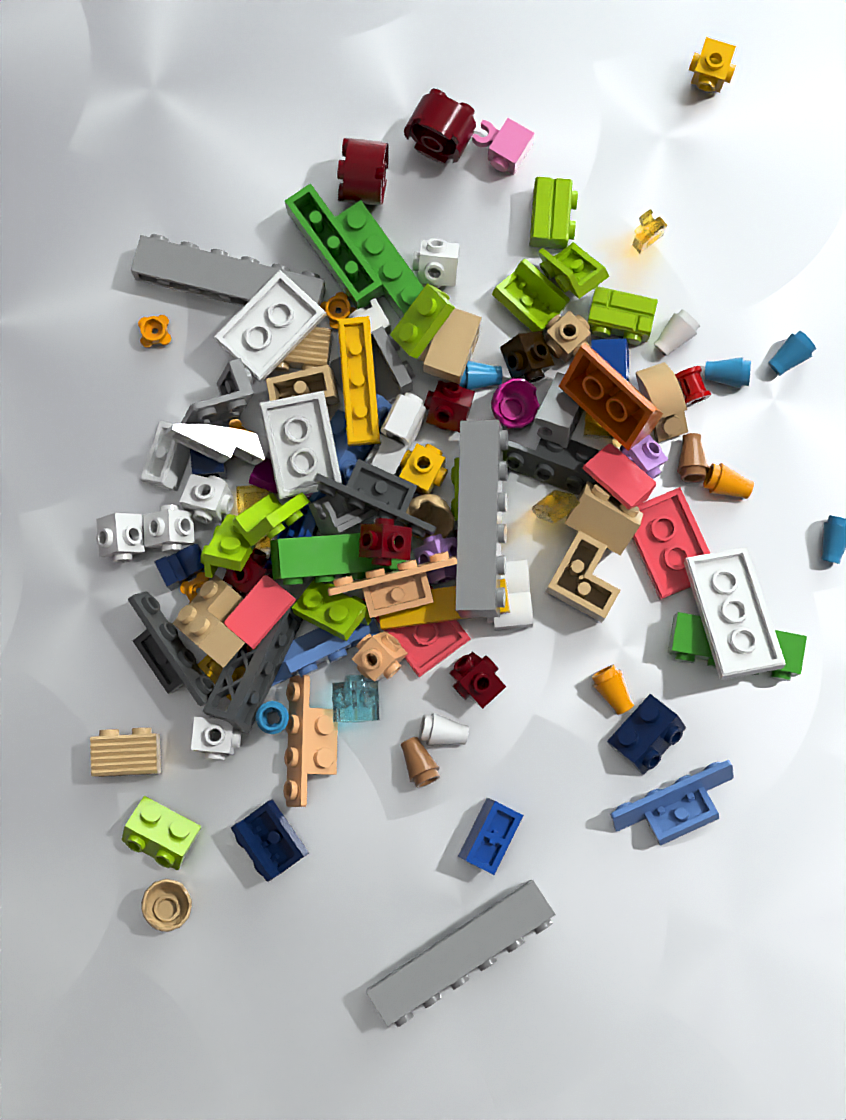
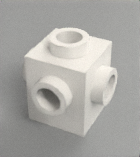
(437, 263)
(207, 498)
(168, 528)
(120, 536)
(204, 741)

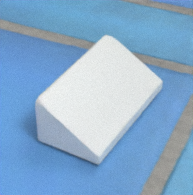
(165, 460)

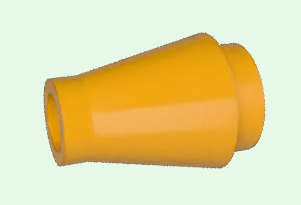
(727, 482)
(613, 689)

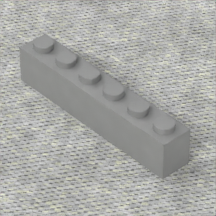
(213, 272)
(481, 519)
(460, 953)

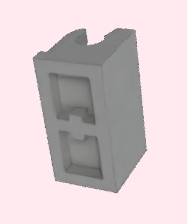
(558, 414)
(335, 515)

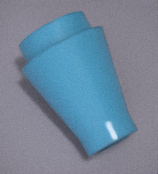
(792, 353)
(731, 372)
(481, 375)
(834, 539)
(263, 713)

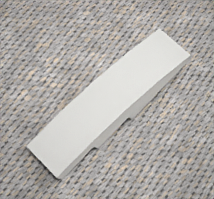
(221, 442)

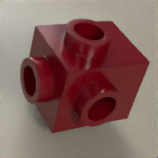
(448, 405)
(378, 542)
(252, 572)
(476, 679)

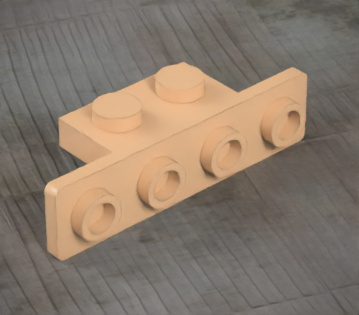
(395, 589)
(310, 742)

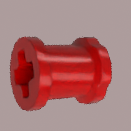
(692, 385)

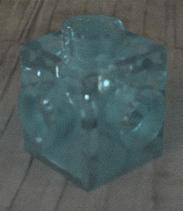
(355, 700)

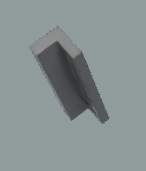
(261, 669)

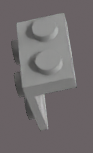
(391, 374)
(235, 394)

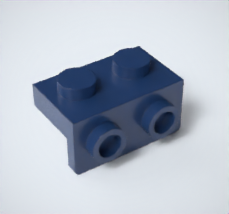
(647, 734)
(269, 840)

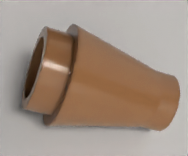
(692, 459)
(419, 763)

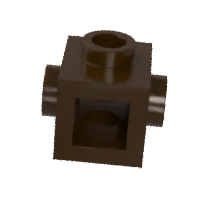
(527, 356)

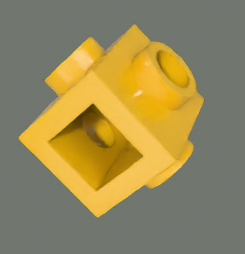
(712, 65)
(424, 457)

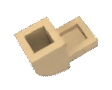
(663, 390)

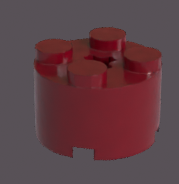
(441, 126)
(363, 171)

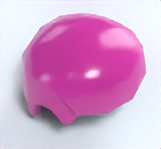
(515, 403)

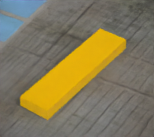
(358, 381)
(440, 610)

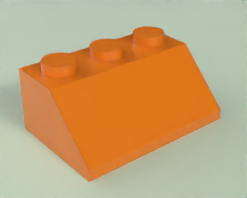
(609, 398)

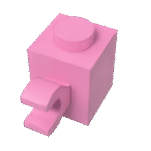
(507, 145)

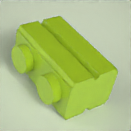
(551, 213)
(621, 315)

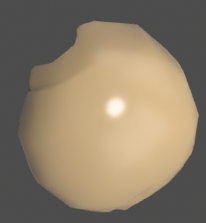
(434, 511)
(166, 905)

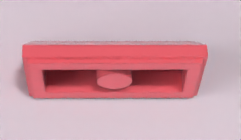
(620, 476)
(259, 611)

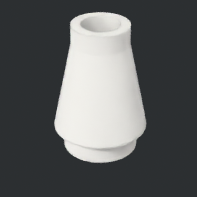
(677, 332)
(440, 730)

